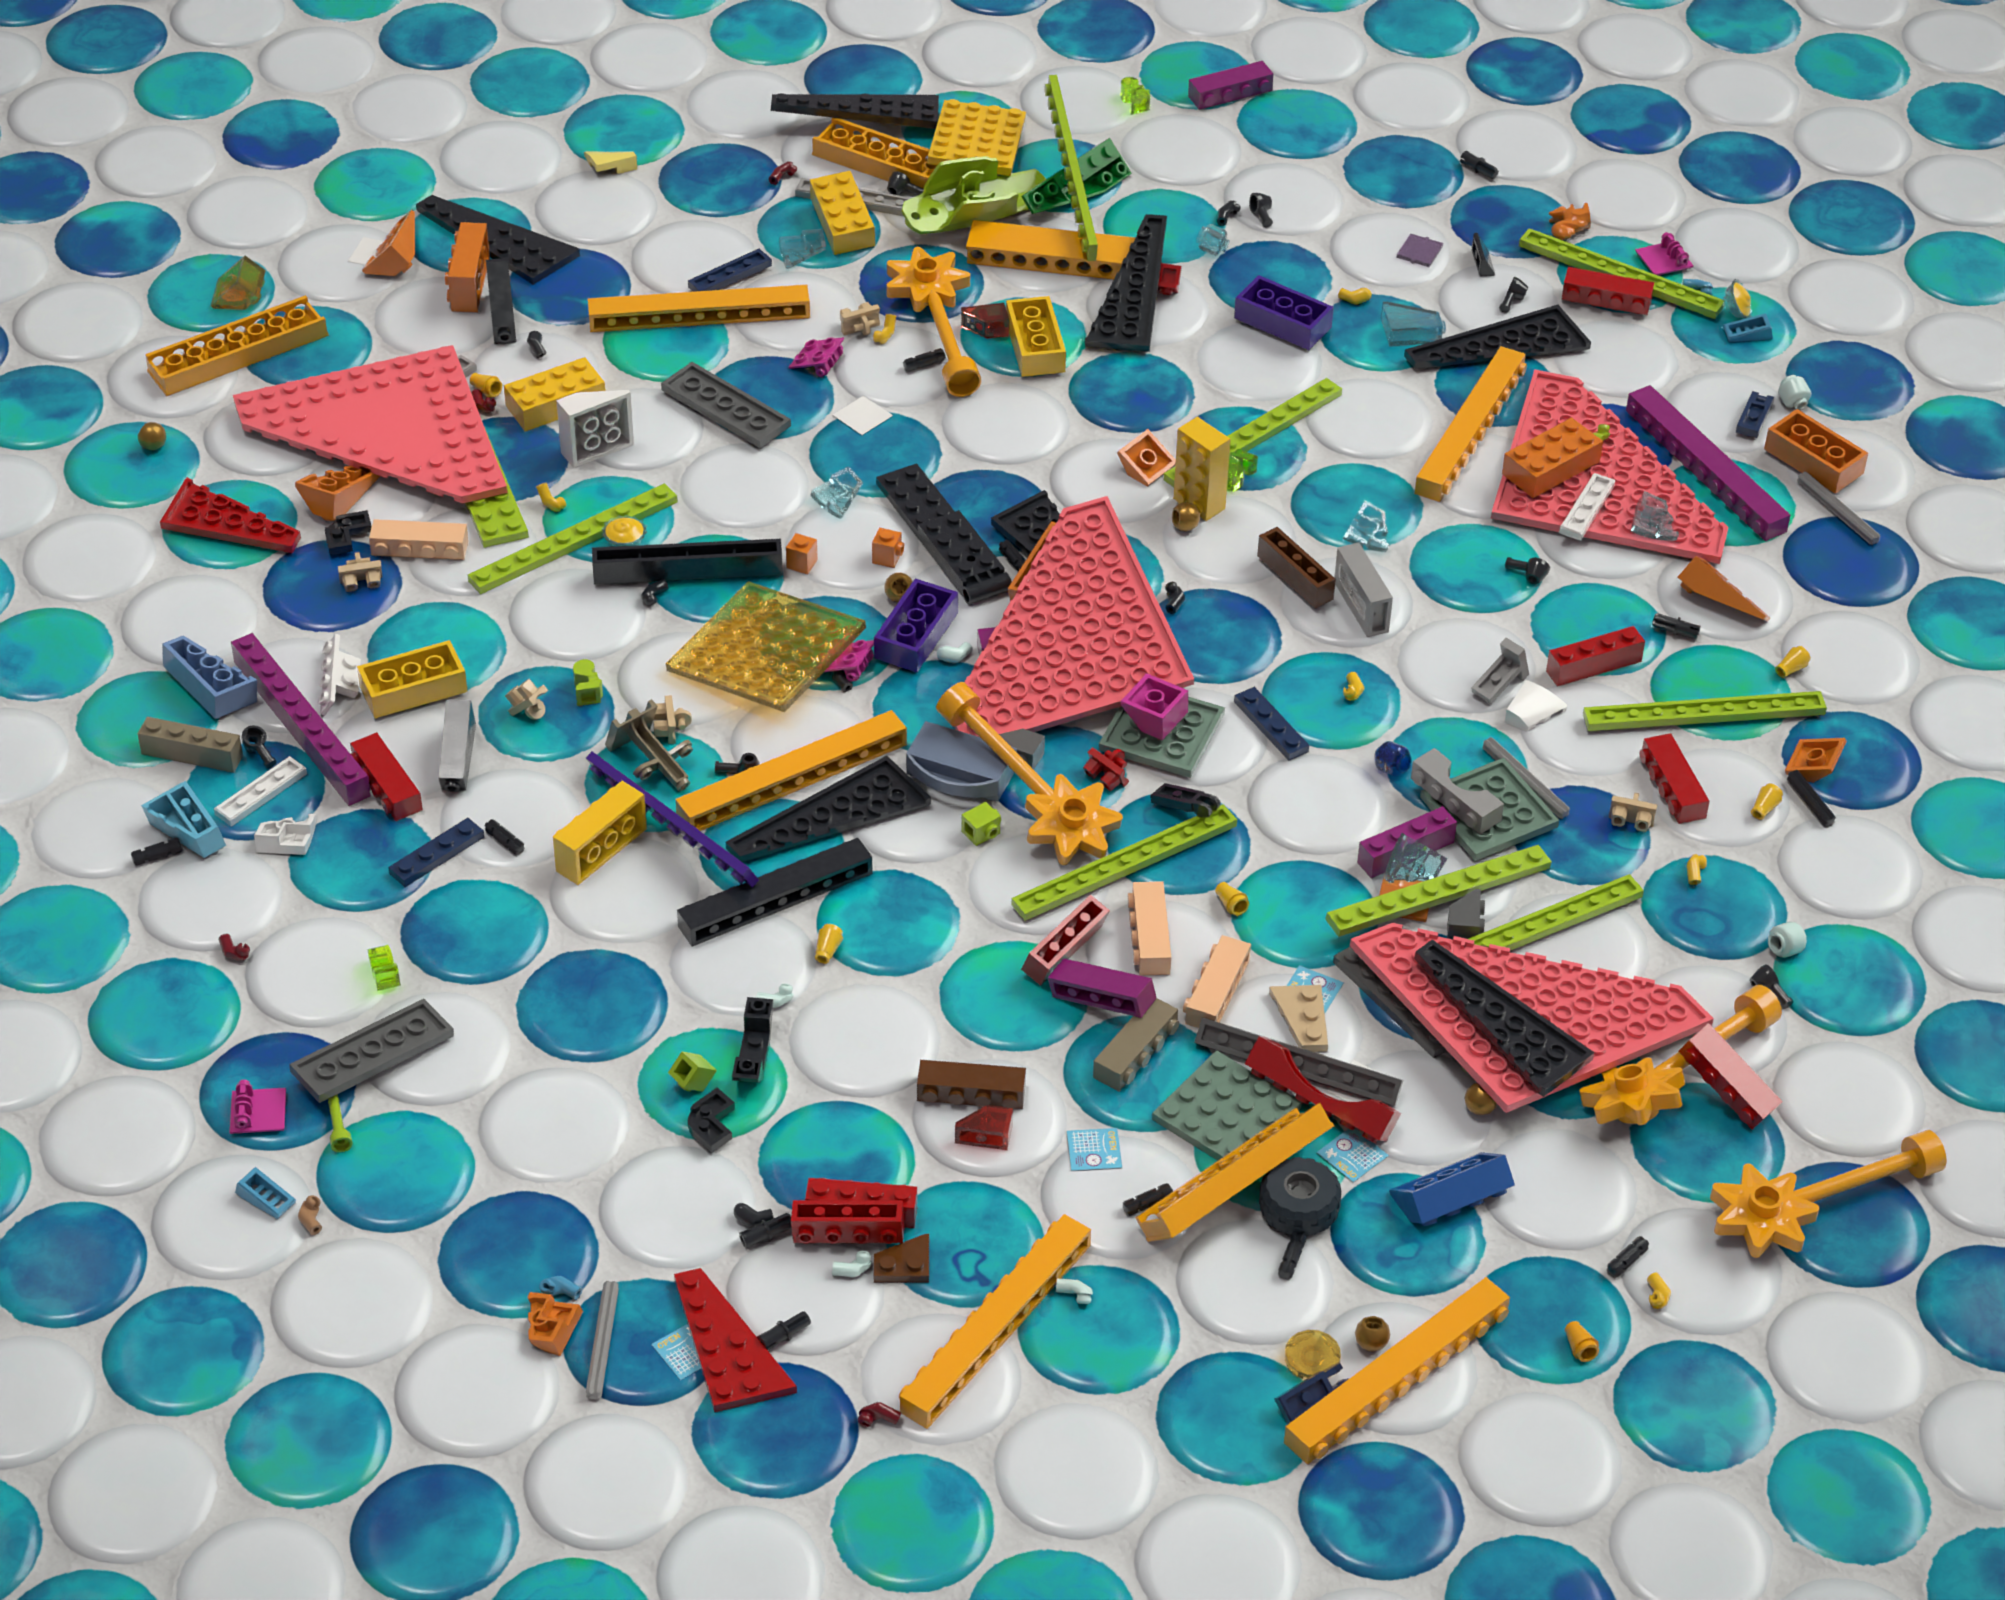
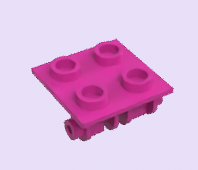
(1665, 257)
(820, 354)
(854, 659)
(257, 1109)

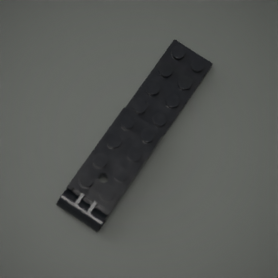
(945, 534)

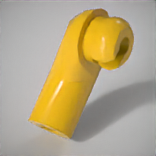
(888, 330)

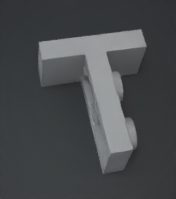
(1502, 672)

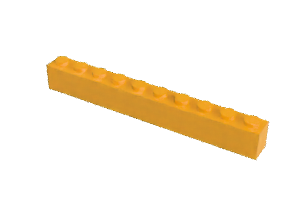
(699, 308)
(1470, 424)
(792, 771)
(994, 1321)
(1396, 1371)

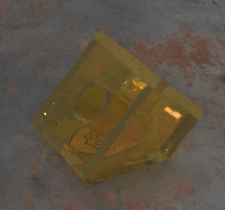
(239, 286)

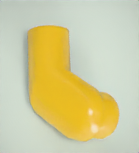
(1355, 297)
(548, 500)
(1355, 687)
(1693, 868)
(1661, 1291)

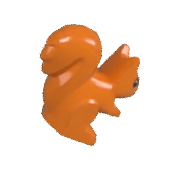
(1569, 221)

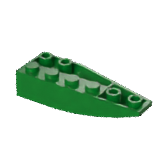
(1099, 168)

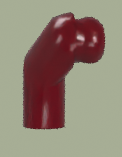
(779, 171)
(483, 405)
(233, 952)
(876, 1411)

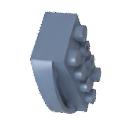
(957, 763)

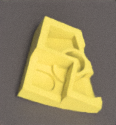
(620, 161)

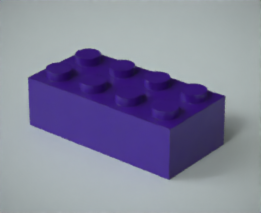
(1283, 312)
(916, 625)

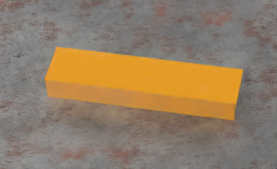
(870, 156)
(1048, 243)
(237, 348)
(1233, 1173)

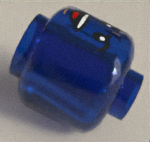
(1392, 758)

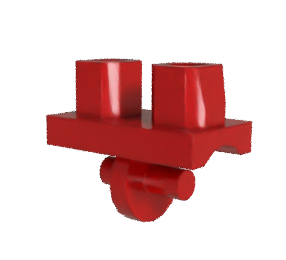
(1111, 764)

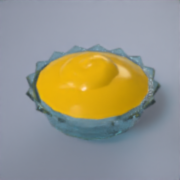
(1737, 300)
(624, 531)

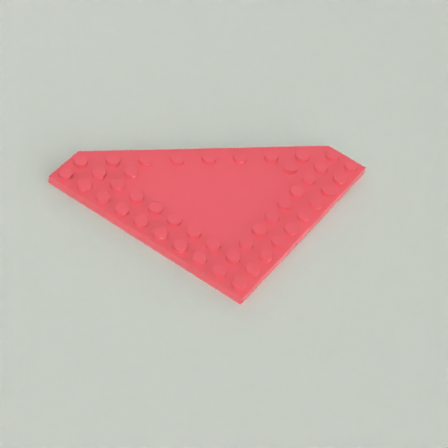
(391, 416)
(1634, 468)
(1075, 630)
(1598, 1008)

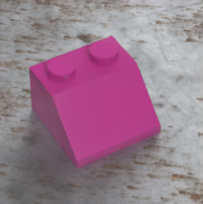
(1156, 705)

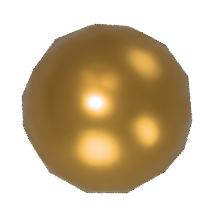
(152, 436)
(1185, 516)
(897, 585)
(1478, 1100)
(1372, 1333)

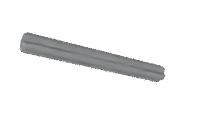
(1838, 508)
(1554, 803)
(602, 1340)

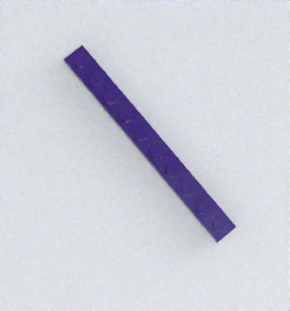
(676, 824)

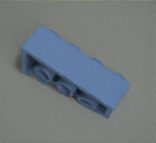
(208, 678)

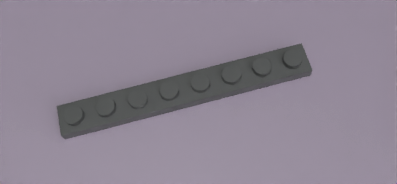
(1310, 1064)

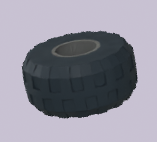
(1300, 1196)

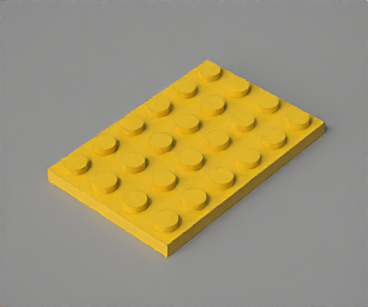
(977, 131)

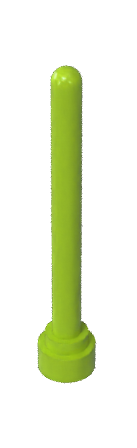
(340, 1138)

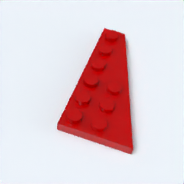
(223, 518)
(730, 1355)

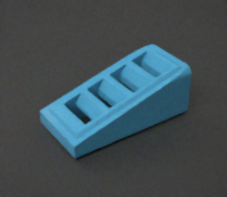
(1755, 329)
(258, 1178)

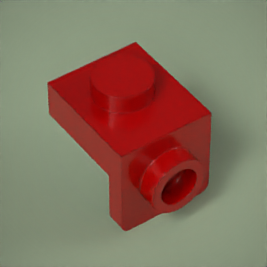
(1169, 279)

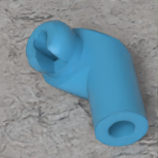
(1703, 286)
(560, 1285)

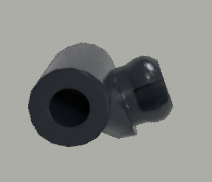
(653, 589)

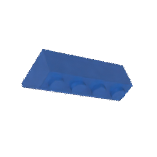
(1454, 1187)

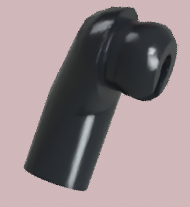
(1224, 211)
(534, 340)
(1175, 596)
(841, 681)
(749, 1216)

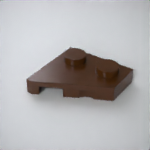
(903, 1262)

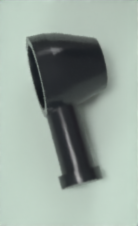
(900, 182)
(1259, 204)
(1516, 290)
(1535, 568)
(258, 736)
(746, 761)
(1767, 977)

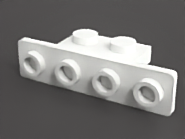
(338, 676)

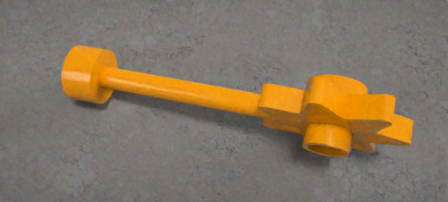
(933, 284)
(1063, 814)
(1640, 1090)
(1774, 1211)

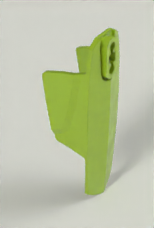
(967, 192)

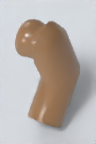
(308, 1213)

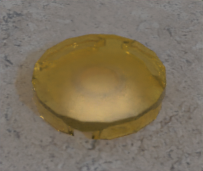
(1311, 1352)

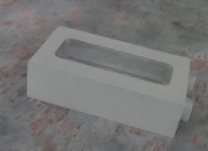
(1363, 589)

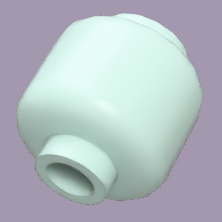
(1794, 392)
(1787, 939)

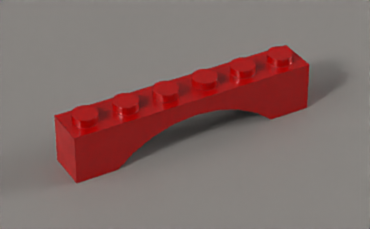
(1276, 1063)

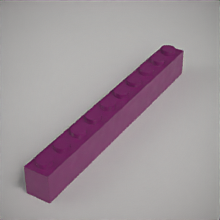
(1708, 463)
(301, 720)

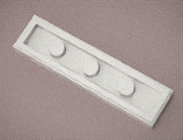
(1587, 506)
(260, 791)

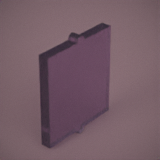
(1419, 250)

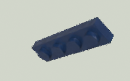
(731, 272)
(1271, 723)
(436, 852)

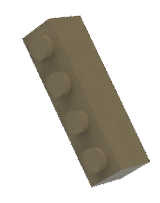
(190, 744)
(1135, 1045)

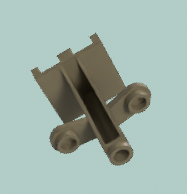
(637, 729)

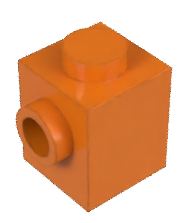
(887, 547)
(801, 553)

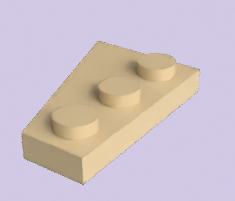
(1304, 1013)

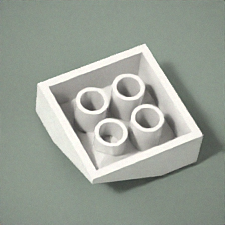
(594, 425)

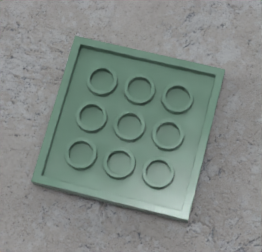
(1178, 750)
(1522, 815)
(1222, 1106)

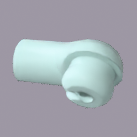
(954, 654)
(780, 998)
(854, 1268)
(1075, 1287)

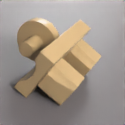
(859, 320)
(360, 570)
(525, 698)
(678, 719)
(1632, 811)

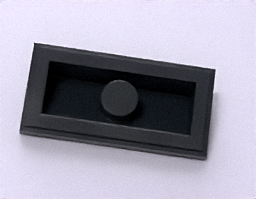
(1482, 257)

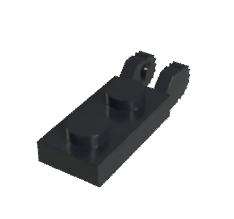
(1185, 799)

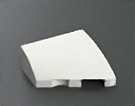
(1533, 706)
(285, 836)

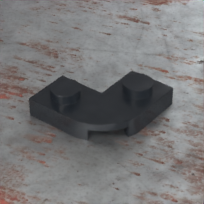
(346, 525)
(705, 1117)

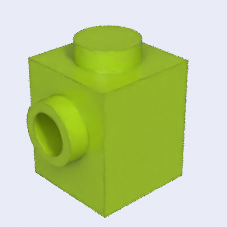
(981, 823)
(692, 1071)

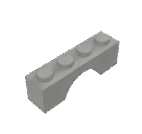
(1476, 808)

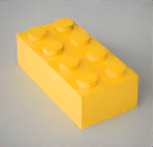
(842, 212)
(1036, 336)
(534, 397)
(1202, 467)
(412, 679)
(599, 832)

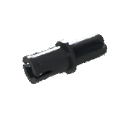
(1479, 165)
(1676, 626)
(765, 1230)
(784, 1330)

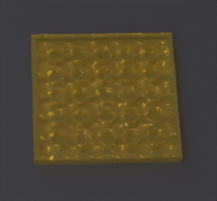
(766, 646)

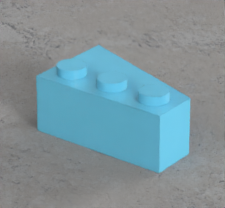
(184, 817)

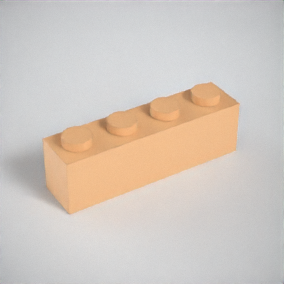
(418, 539)
(1151, 928)
(1217, 981)

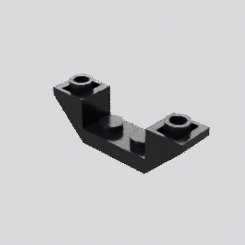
(755, 1042)

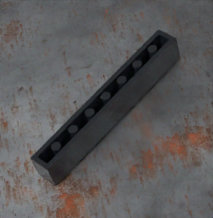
(774, 892)

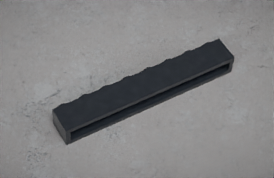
(687, 561)

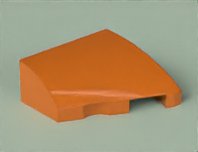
(551, 1322)

